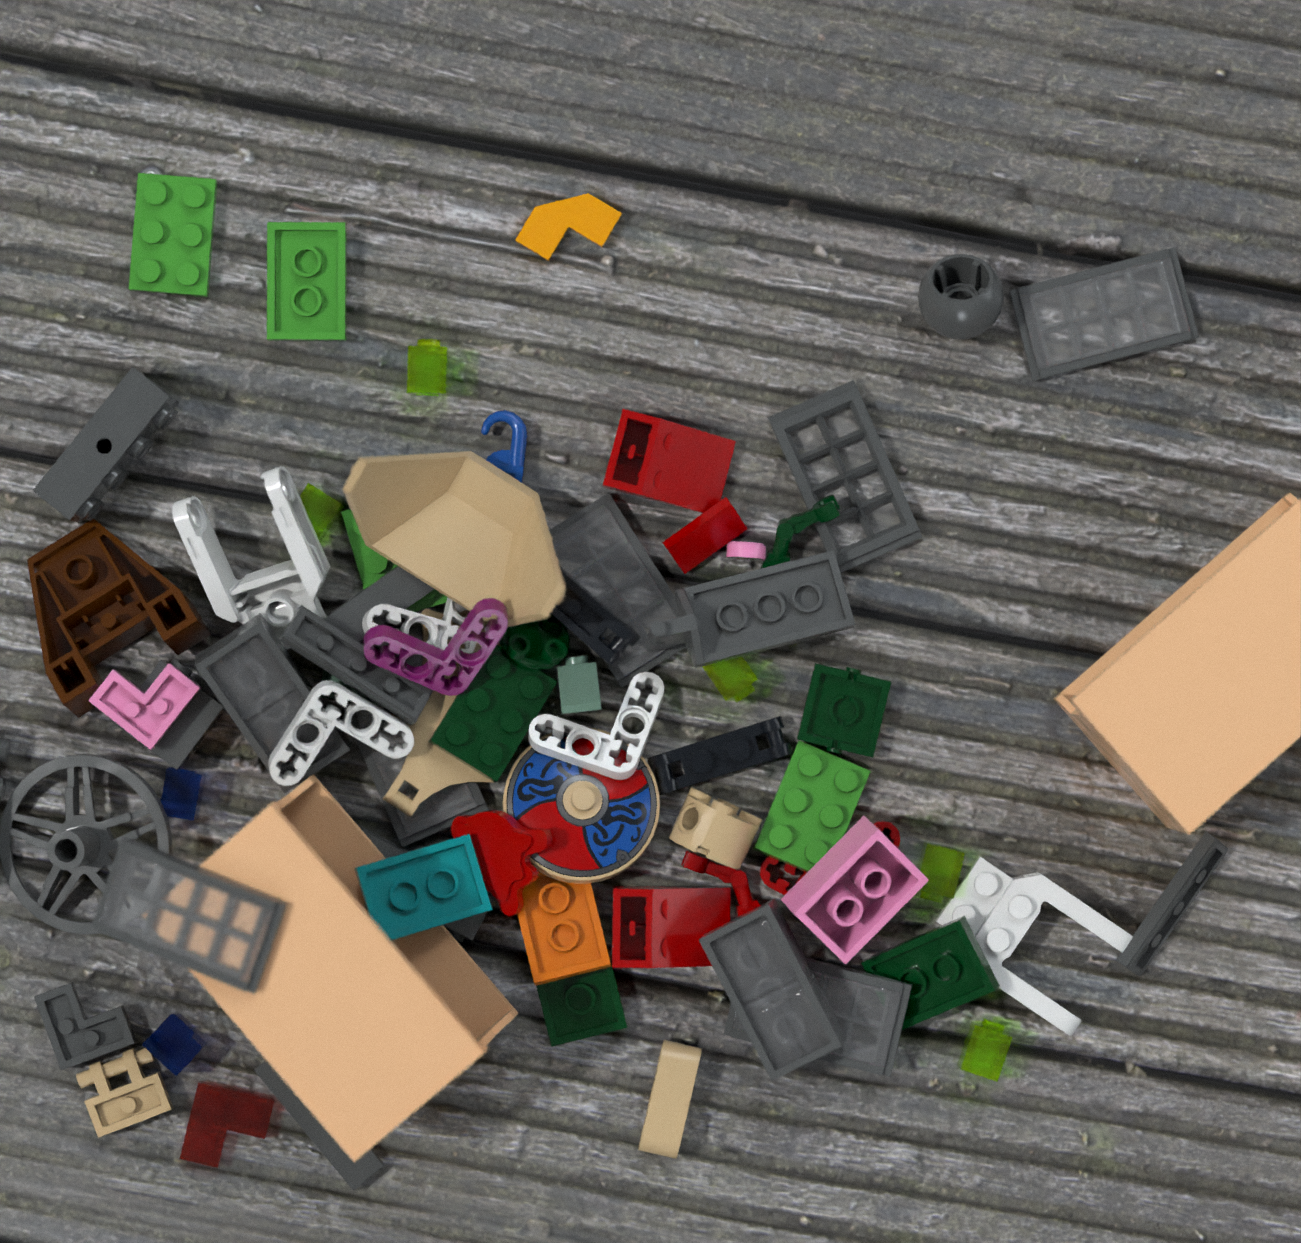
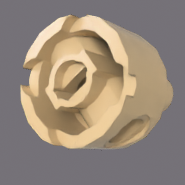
(715, 829)

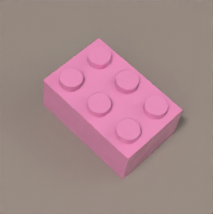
(854, 890)

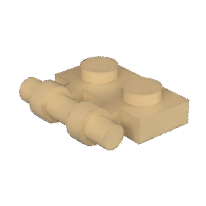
(128, 1103)

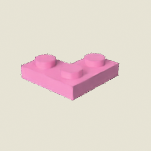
(150, 713)

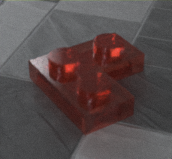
(216, 1112)

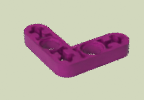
(440, 661)

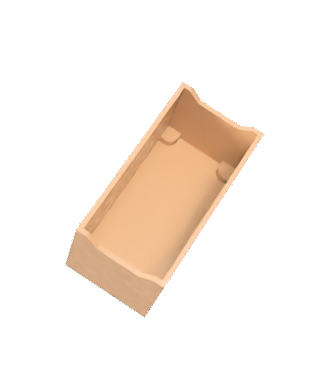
(1206, 679)
(341, 1009)

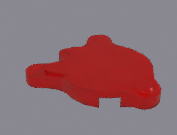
(503, 854)

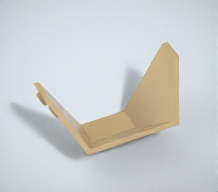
(459, 529)

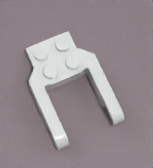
(269, 591)
(1002, 912)

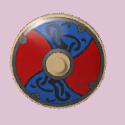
(594, 820)

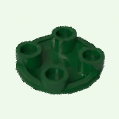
(537, 643)

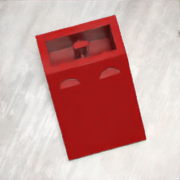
(668, 462)
(665, 924)

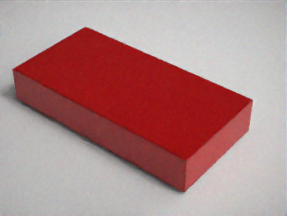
(705, 535)

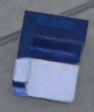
(183, 793)
(174, 1044)

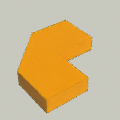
(552, 220)

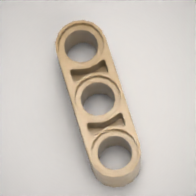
(670, 1099)

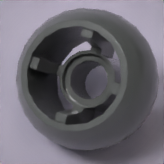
(960, 296)

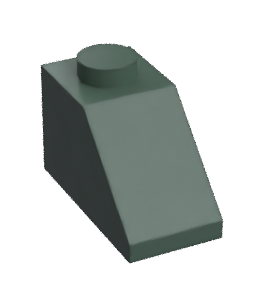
(579, 685)

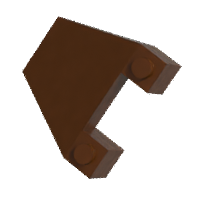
(96, 600)

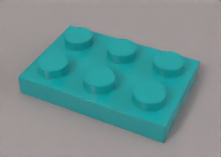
(424, 888)

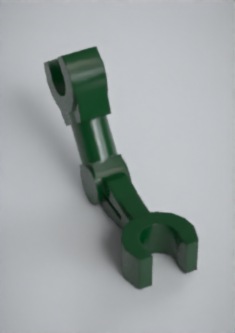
(822, 511)

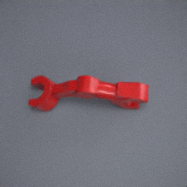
(735, 877)

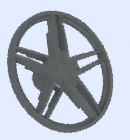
(80, 842)

